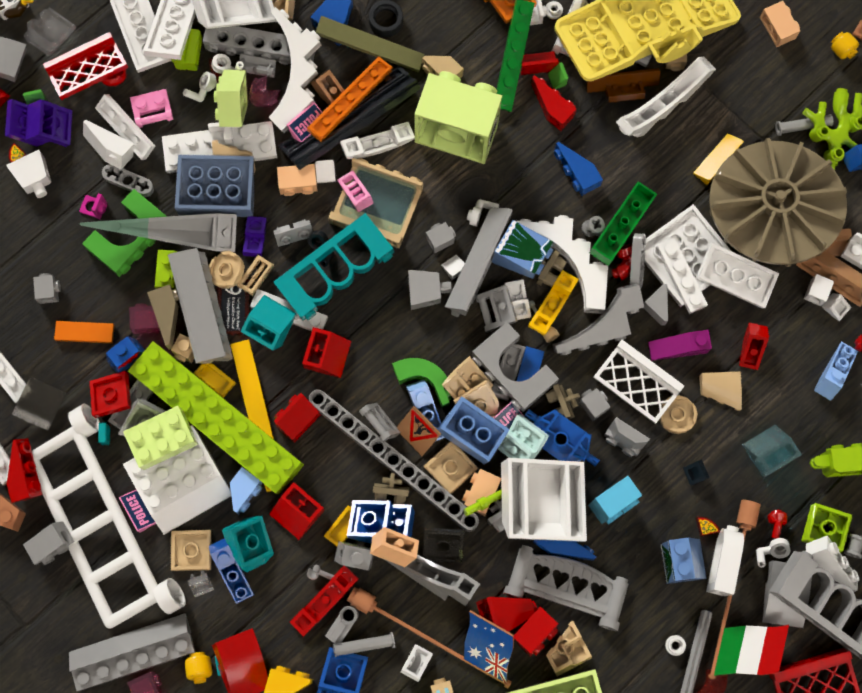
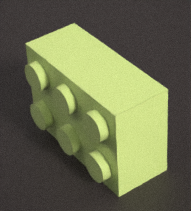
(231, 98)
(160, 438)

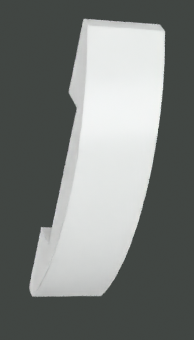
(378, 143)

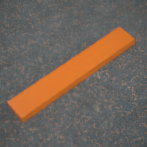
(349, 99)

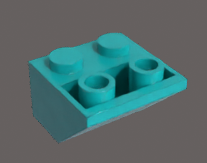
(269, 323)

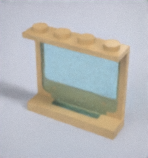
(393, 200)

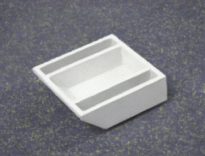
(233, 12)
(180, 486)
(543, 499)

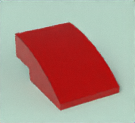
(241, 663)

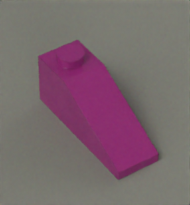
(680, 345)

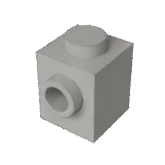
(440, 236)
(46, 288)
(594, 403)

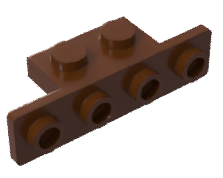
(625, 85)

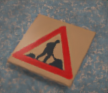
(418, 431)

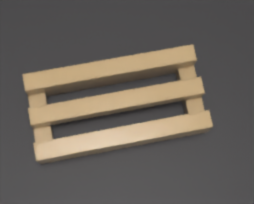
(247, 288)

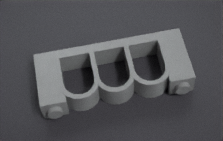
(791, 584)

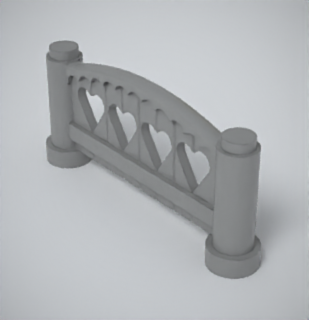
(607, 606)

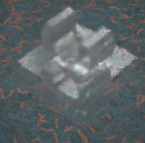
(200, 584)

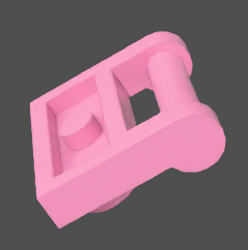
(151, 103)

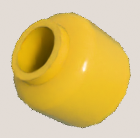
(845, 45)
(198, 667)

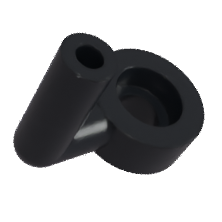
(316, 240)

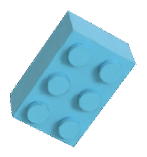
(616, 499)

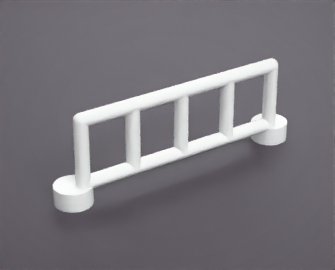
(167, 593)

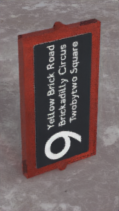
(234, 308)

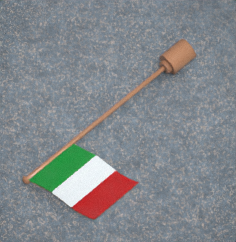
(748, 648)

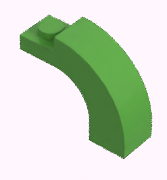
(421, 369)

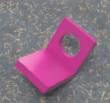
(98, 208)

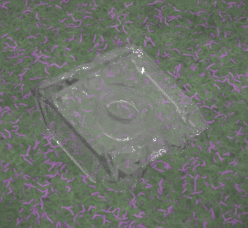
(48, 31)

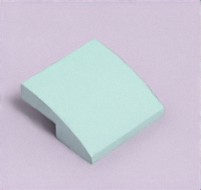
(523, 439)

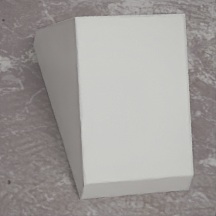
(416, 663)

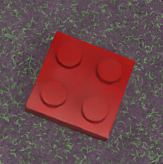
(110, 394)

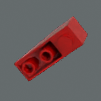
(554, 106)
(22, 473)

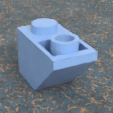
(243, 488)

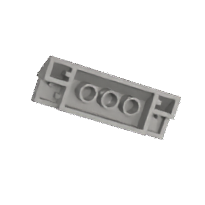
(478, 261)
(200, 306)
(131, 652)

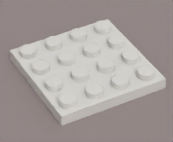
(693, 238)

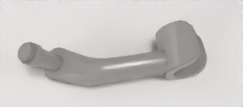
(313, 574)

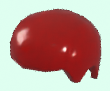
(116, 79)

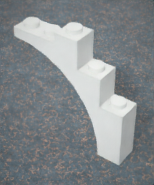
(302, 71)
(641, 120)
(576, 252)

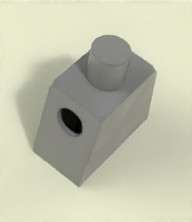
(426, 288)
(354, 556)

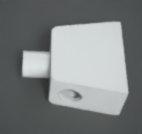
(31, 173)

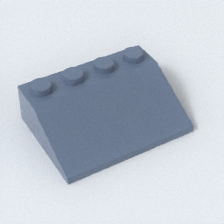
(215, 185)

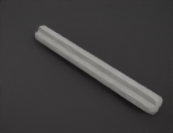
(696, 652)

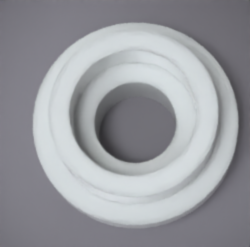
(554, 14)
(681, 648)

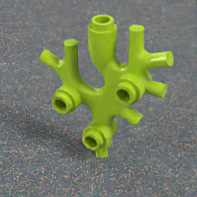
(847, 123)

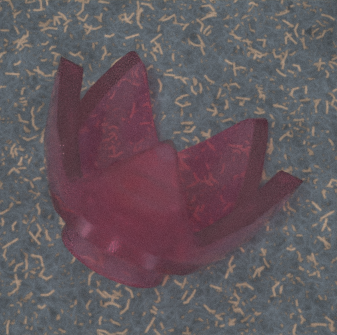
(260, 95)

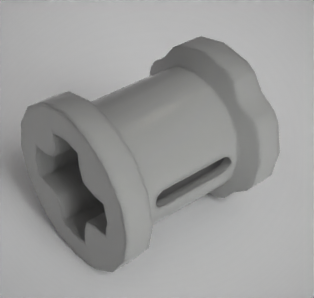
(854, 546)

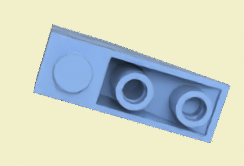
(836, 371)
(423, 401)

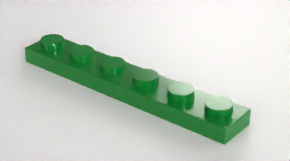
(514, 52)

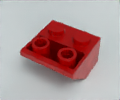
(326, 353)
(296, 417)
(296, 511)
(536, 631)

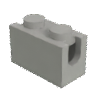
(48, 543)

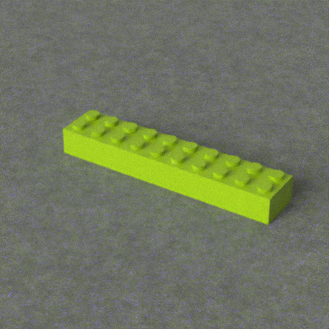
(216, 418)

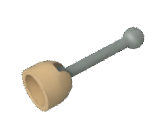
(552, 333)

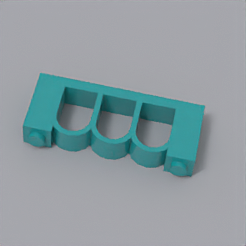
(368, 234)

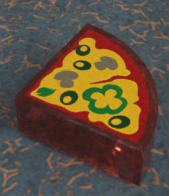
(15, 153)
(706, 526)

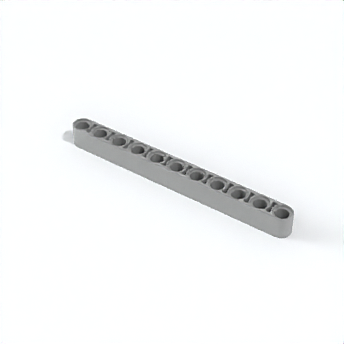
(389, 451)

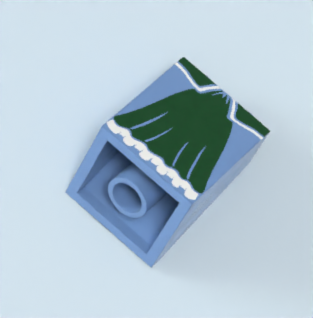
(522, 250)
(683, 560)

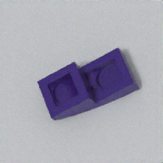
(254, 236)

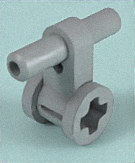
(595, 228)

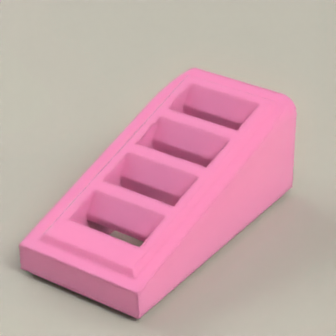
(362, 200)

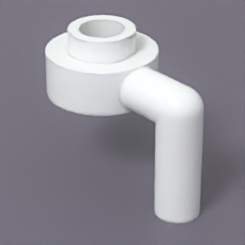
(225, 61)
(206, 84)
(474, 215)
(778, 548)

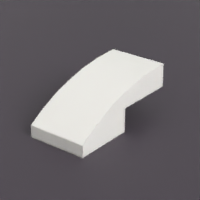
(519, 298)

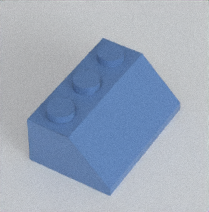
(473, 430)

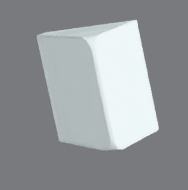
(325, 171)
(453, 267)
(836, 306)

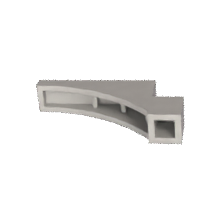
(610, 325)
(440, 579)

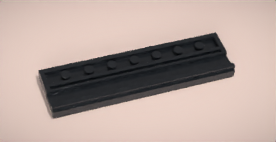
(386, 95)

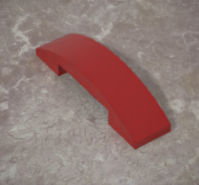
(324, 600)

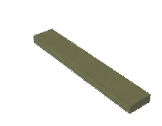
(369, 44)

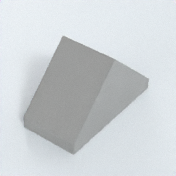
(657, 305)

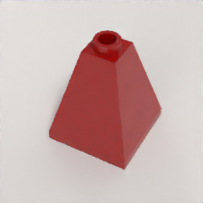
(506, 612)

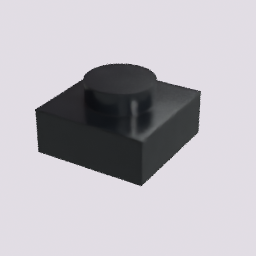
(696, 472)

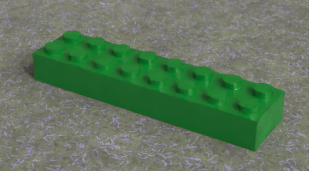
(623, 223)

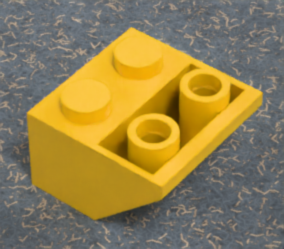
(282, 681)

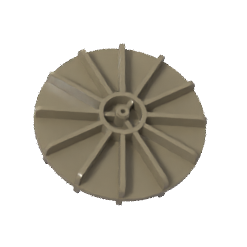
(778, 202)

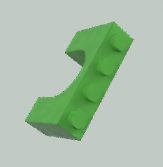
(121, 257)

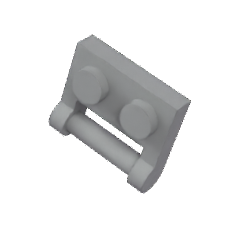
(501, 305)
(380, 421)

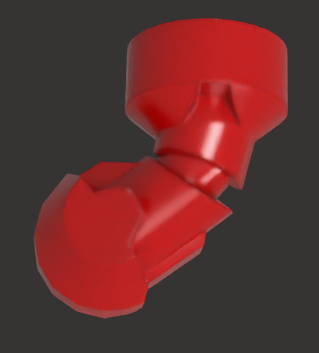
(624, 269)

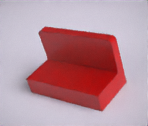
(538, 63)

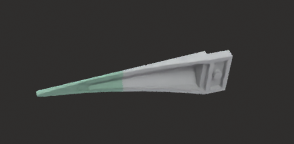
(201, 231)

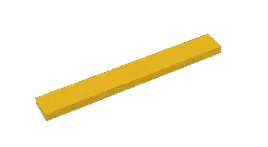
(251, 387)

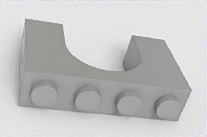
(520, 392)

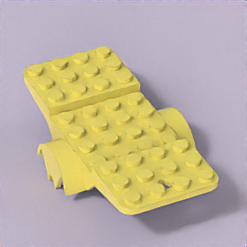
(619, 32)

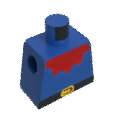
(124, 354)

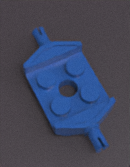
(577, 441)

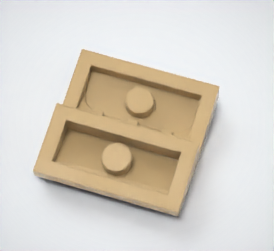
(464, 378)

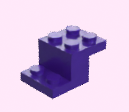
(38, 123)

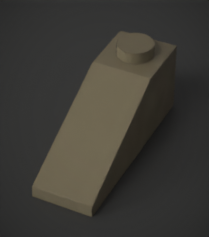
(166, 311)

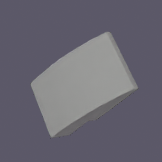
(11, 58)
(777, 611)

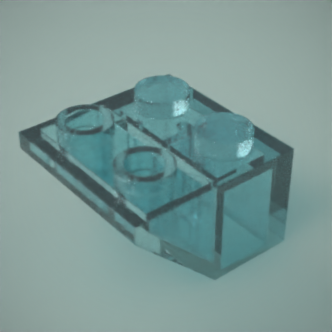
(771, 450)

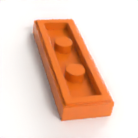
(84, 332)

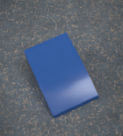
(372, 516)
(342, 673)

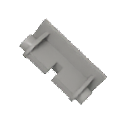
(258, 65)
(285, 235)

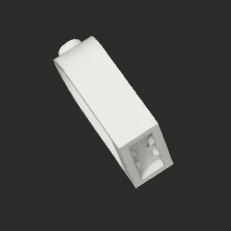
(726, 562)

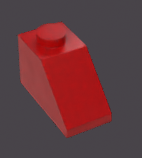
(754, 346)

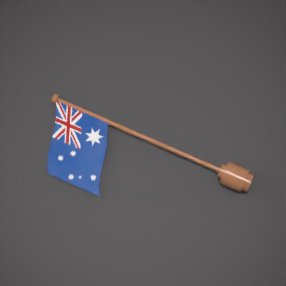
(485, 646)

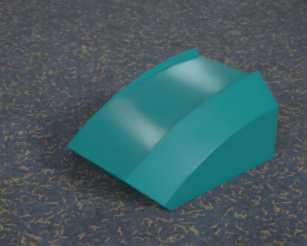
(249, 542)

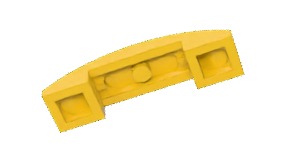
(553, 303)

